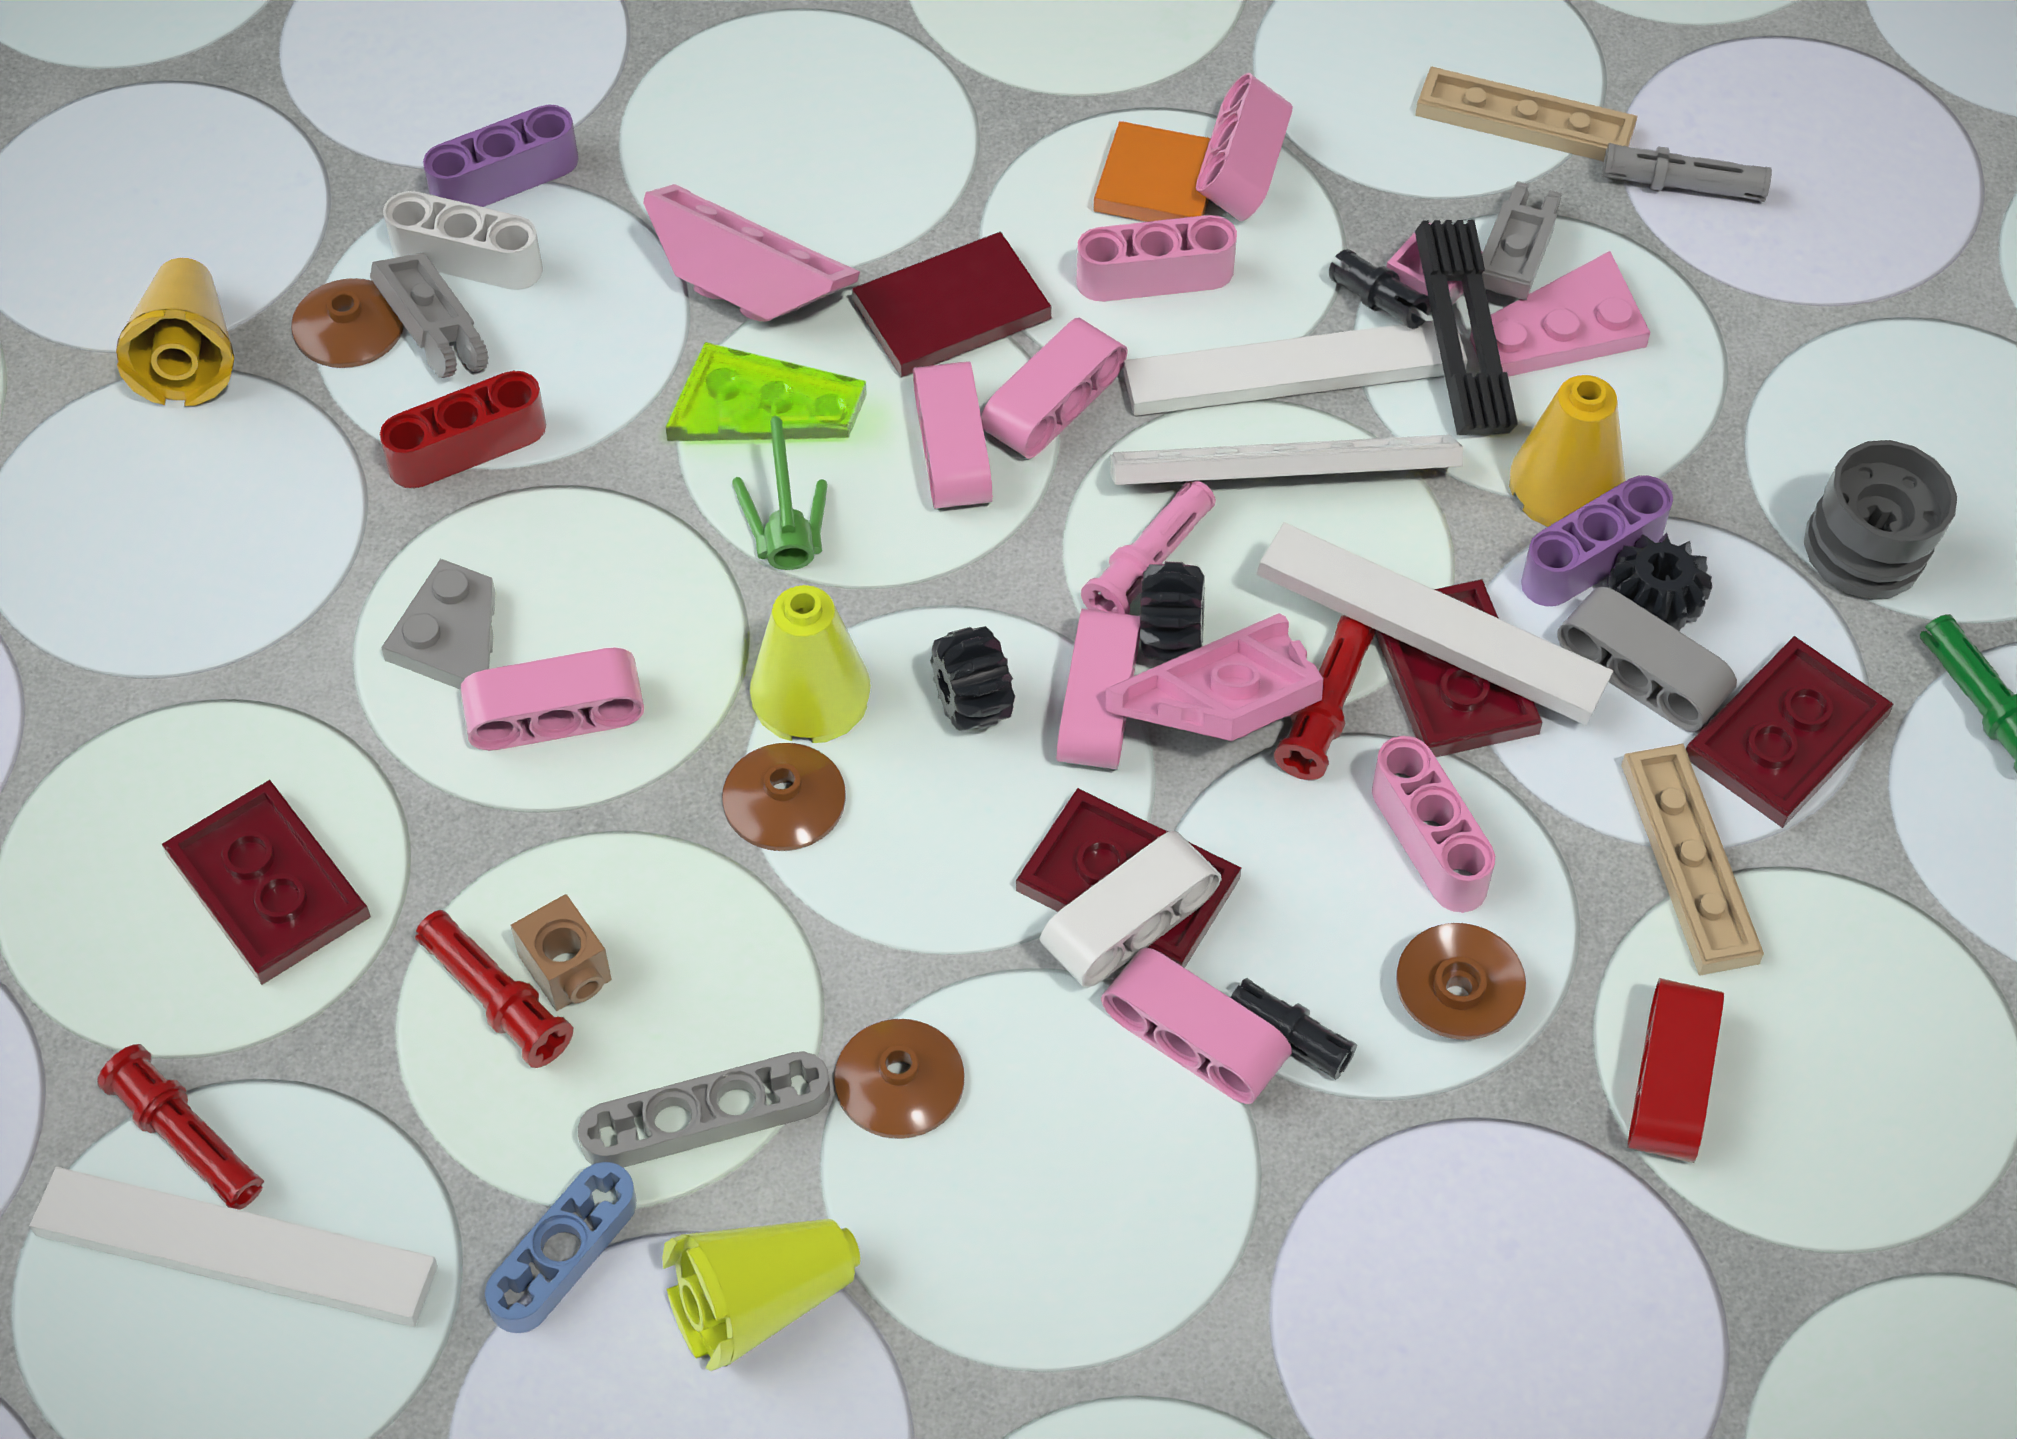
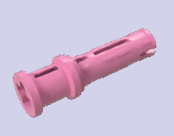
(1124, 576)

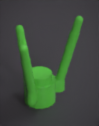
(788, 537)

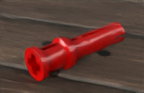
(1324, 720)
(509, 1004)
(163, 1109)

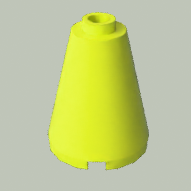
(808, 670)
(754, 1282)

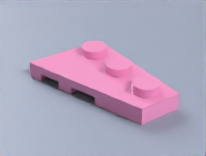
(1570, 320)

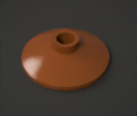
(345, 324)
(788, 816)
(1463, 958)
(904, 1102)

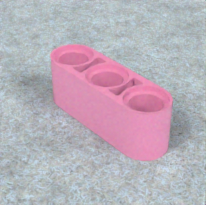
(1244, 147)
(1156, 258)
(1053, 387)
(952, 435)
(1101, 657)
(551, 698)
(1433, 849)
(1196, 1025)

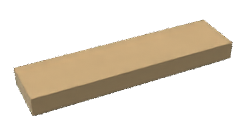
(1523, 114)
(1692, 859)

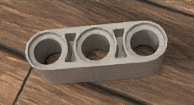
(1648, 658)

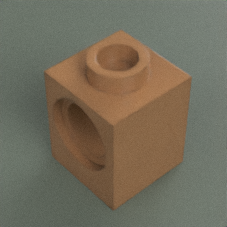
(556, 931)

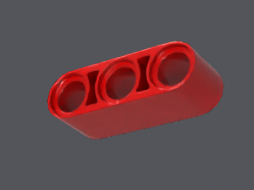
(463, 429)
(1676, 1070)

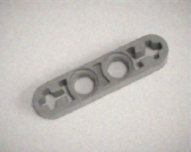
(701, 1099)

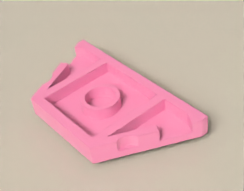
(1225, 685)

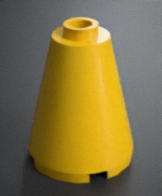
(177, 338)
(1570, 451)

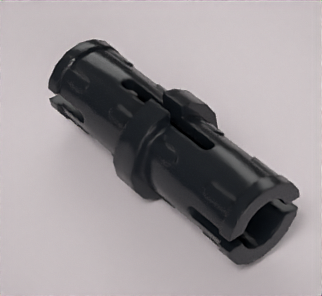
(1380, 288)
(1305, 1035)

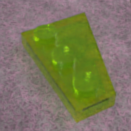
(739, 393)

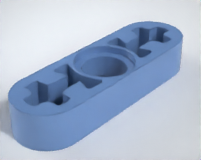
(517, 1274)

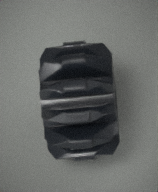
(1663, 579)
(1171, 610)
(972, 678)

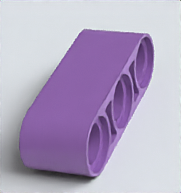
(503, 157)
(1586, 543)

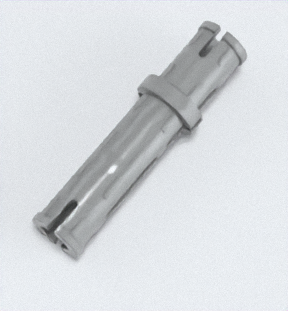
(1675, 170)

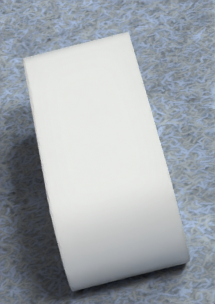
(465, 239)
(1130, 908)

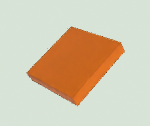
(1152, 174)

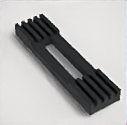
(1454, 254)

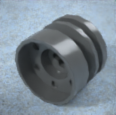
(1880, 519)

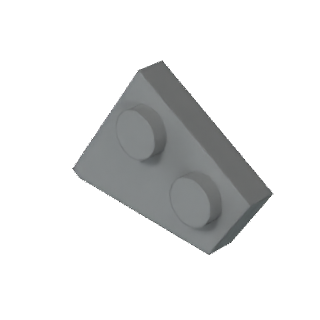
(446, 626)

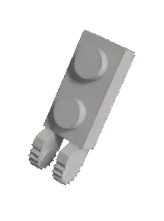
(1518, 242)
(430, 312)

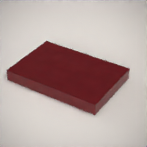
(951, 303)
(1450, 705)
(1788, 731)
(1092, 842)
(266, 881)

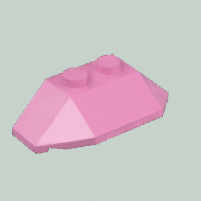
(738, 258)

